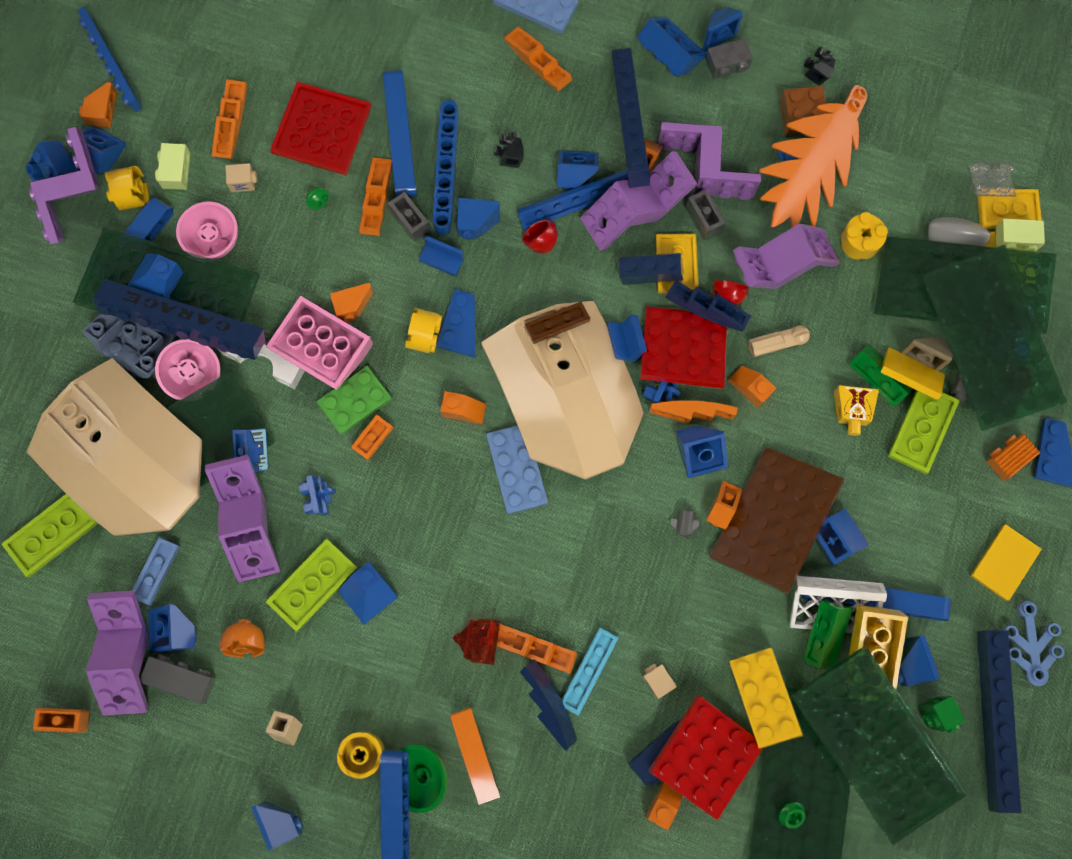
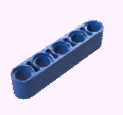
(150, 220)
(394, 804)

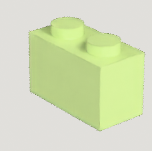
(173, 166)
(1020, 234)

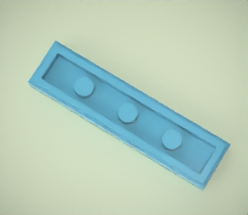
(589, 671)

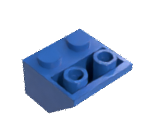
(49, 161)
(840, 537)

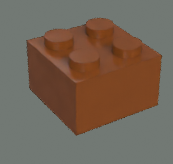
(800, 104)

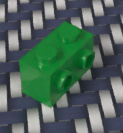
(942, 714)

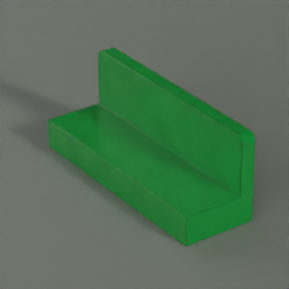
(869, 365)
(827, 634)

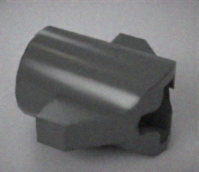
(686, 523)

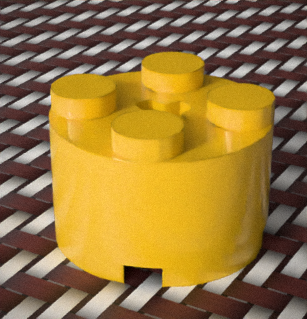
(127, 188)
(863, 236)
(422, 330)
(349, 749)

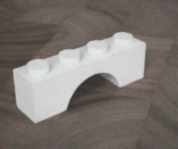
(283, 370)

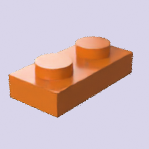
(372, 437)

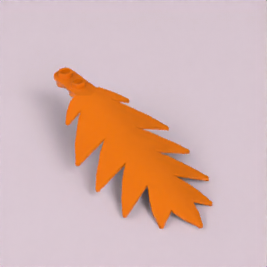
(816, 161)

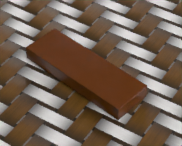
(557, 322)

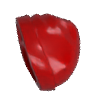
(541, 236)
(731, 291)

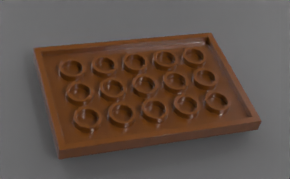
(777, 520)

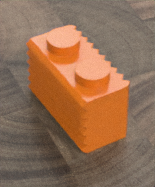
(1012, 457)
(61, 720)

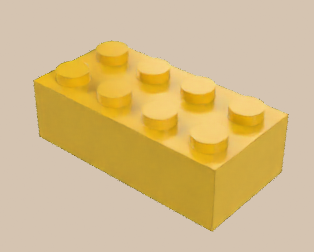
(883, 635)
(766, 698)

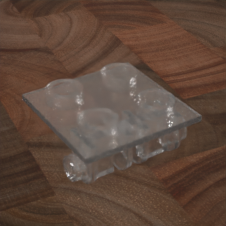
(992, 179)

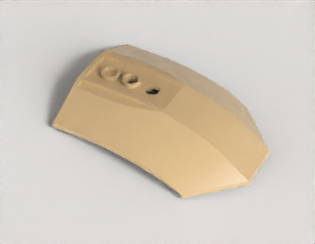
(572, 416)
(139, 470)

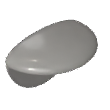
(957, 231)

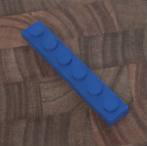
(111, 66)
(568, 201)

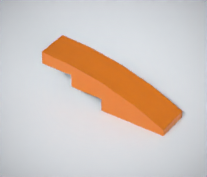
(537, 58)
(229, 119)
(376, 196)
(685, 410)
(536, 648)
(474, 755)

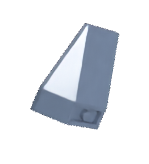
(128, 343)

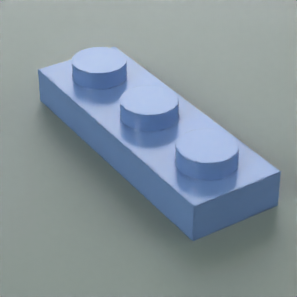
(155, 571)

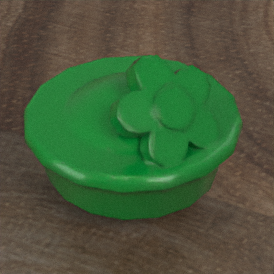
(317, 198)
(792, 815)

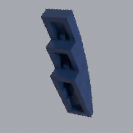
(712, 309)
(553, 711)

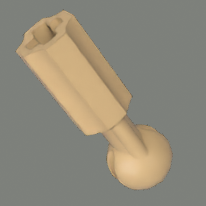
(778, 341)

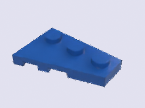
(459, 325)
(1055, 455)

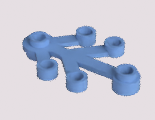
(1033, 646)

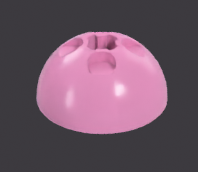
(201, 224)
(184, 380)

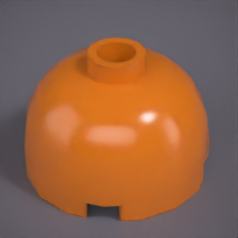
(242, 639)

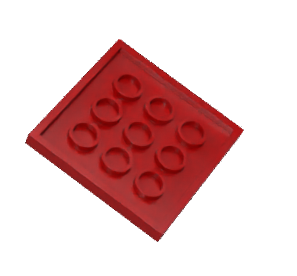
(321, 128)
(683, 348)
(706, 757)

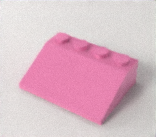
(320, 343)

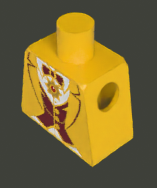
(855, 407)

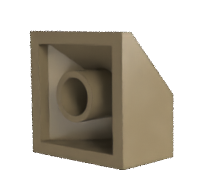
(929, 351)

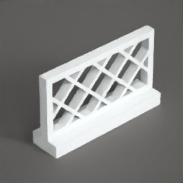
(835, 588)

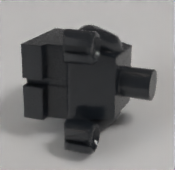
(822, 68)
(512, 150)

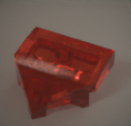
(479, 641)

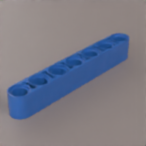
(399, 133)
(444, 158)
(909, 603)

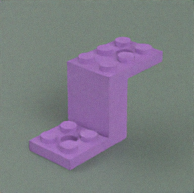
(707, 144)
(64, 186)
(638, 205)
(785, 257)
(242, 518)
(117, 653)

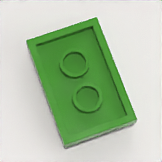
(354, 400)

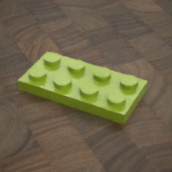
(923, 431)
(48, 535)
(311, 585)

